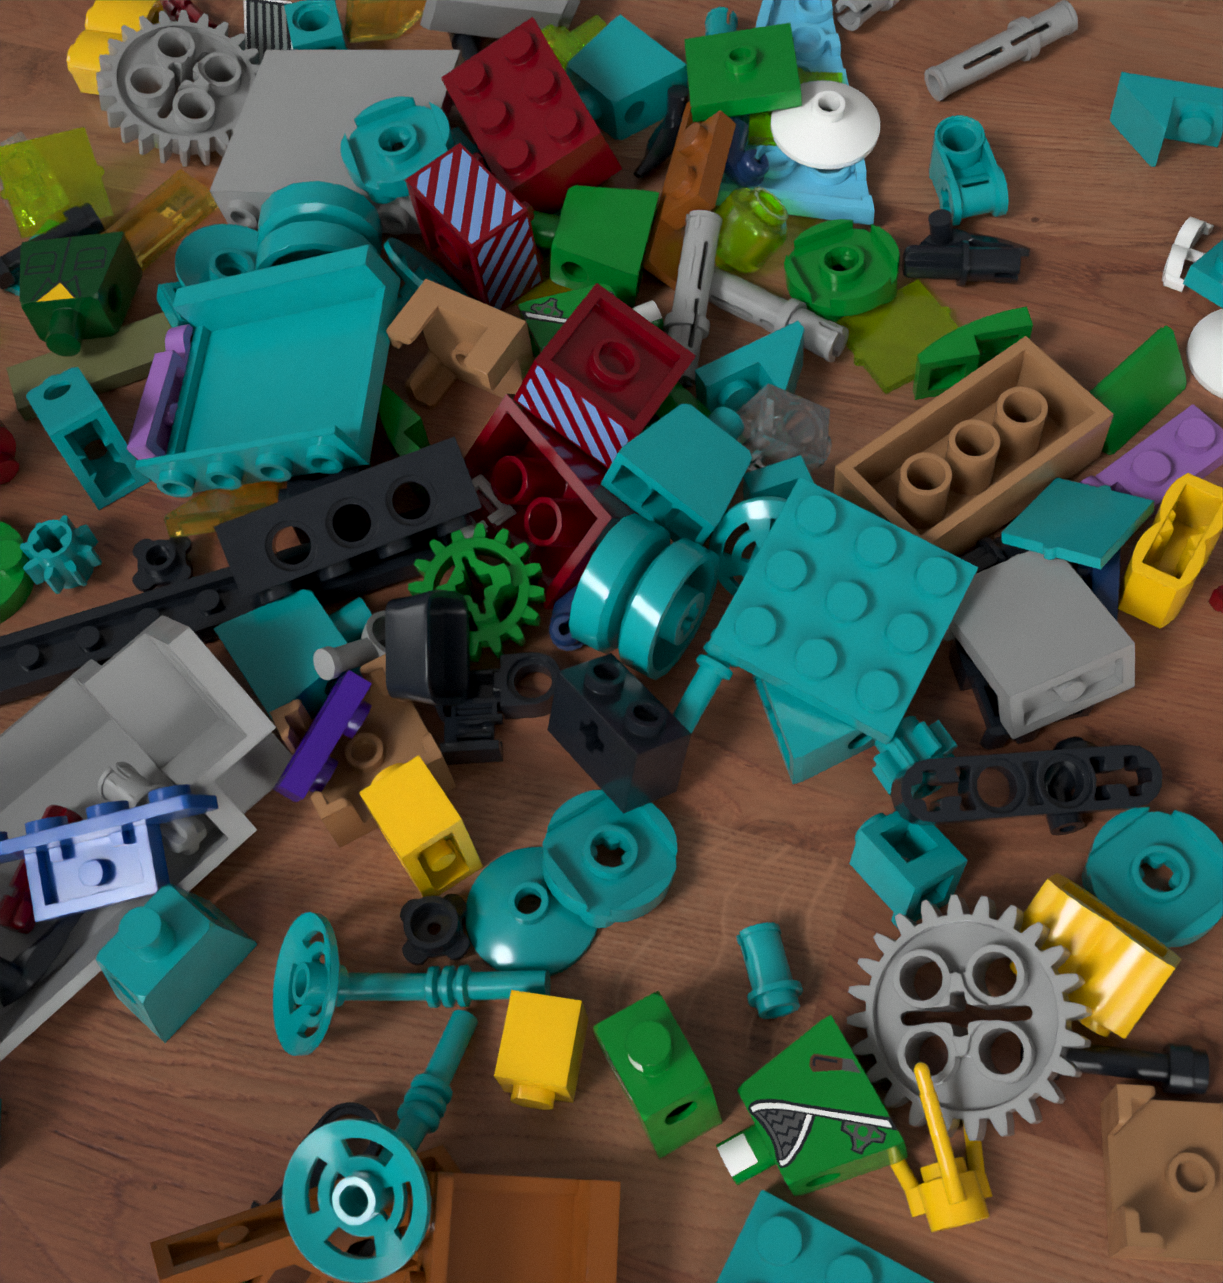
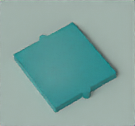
(1078, 522)

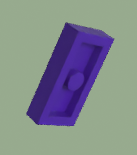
(340, 714)

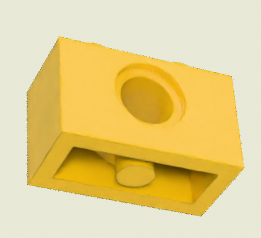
(421, 827)

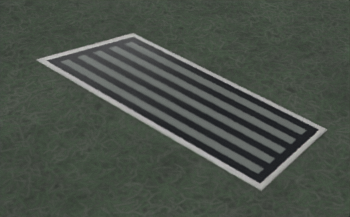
(266, 26)

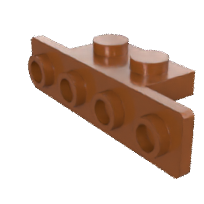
(689, 185)

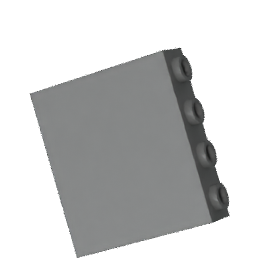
(300, 114)

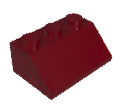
(551, 488)

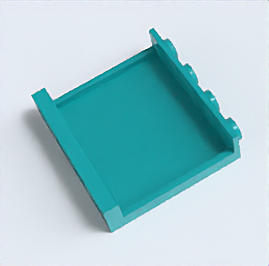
(279, 373)

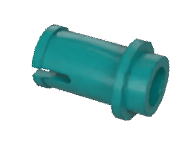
(768, 971)

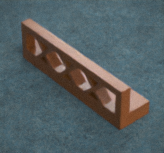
(259, 1242)

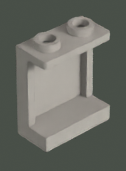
(1041, 641)

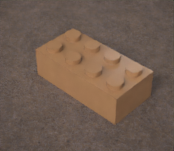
(978, 450)

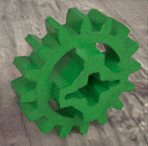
(499, 584)

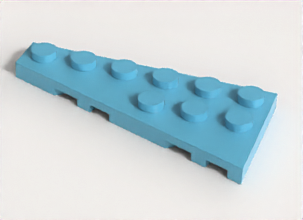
(803, 189)

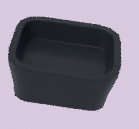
(428, 648)

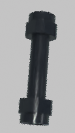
(79, 222)
(1176, 1067)

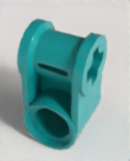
(966, 170)

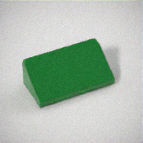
(1141, 387)

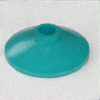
(216, 253)
(520, 941)

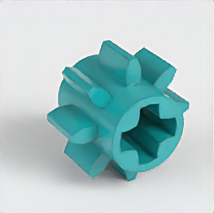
(60, 554)
(911, 744)

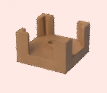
(463, 343)
(386, 737)
(1162, 1177)

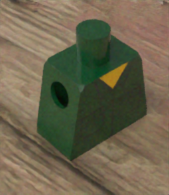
(77, 288)

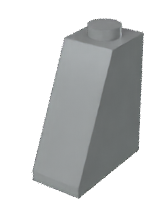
(495, 17)

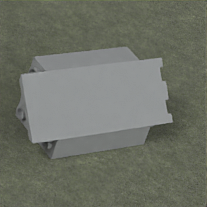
(174, 720)

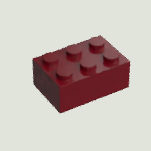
(530, 119)

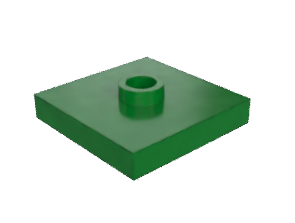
(742, 72)

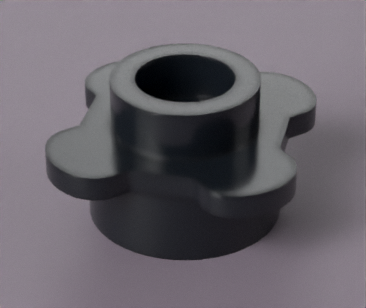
(150, 553)
(430, 910)

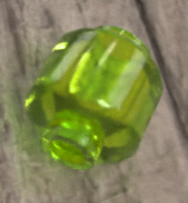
(750, 229)

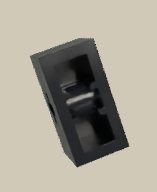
(635, 743)

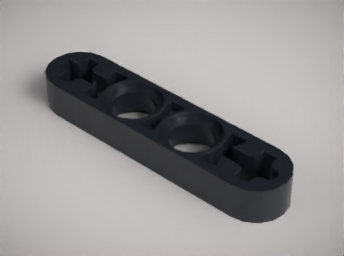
(1026, 781)

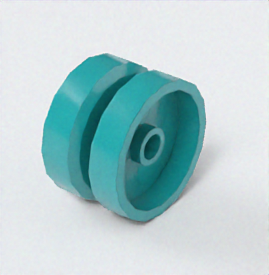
(314, 221)
(643, 595)

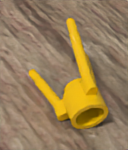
(949, 1191)

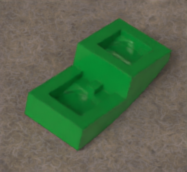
(967, 349)
(403, 430)

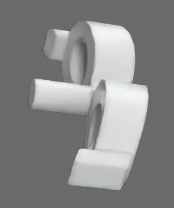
(1182, 249)

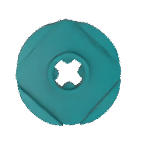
(370, 151)
(1159, 839)
(605, 892)

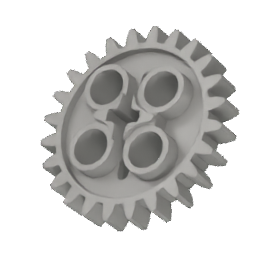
(165, 62)
(964, 949)

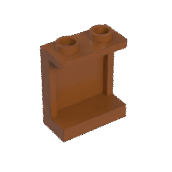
(518, 1230)

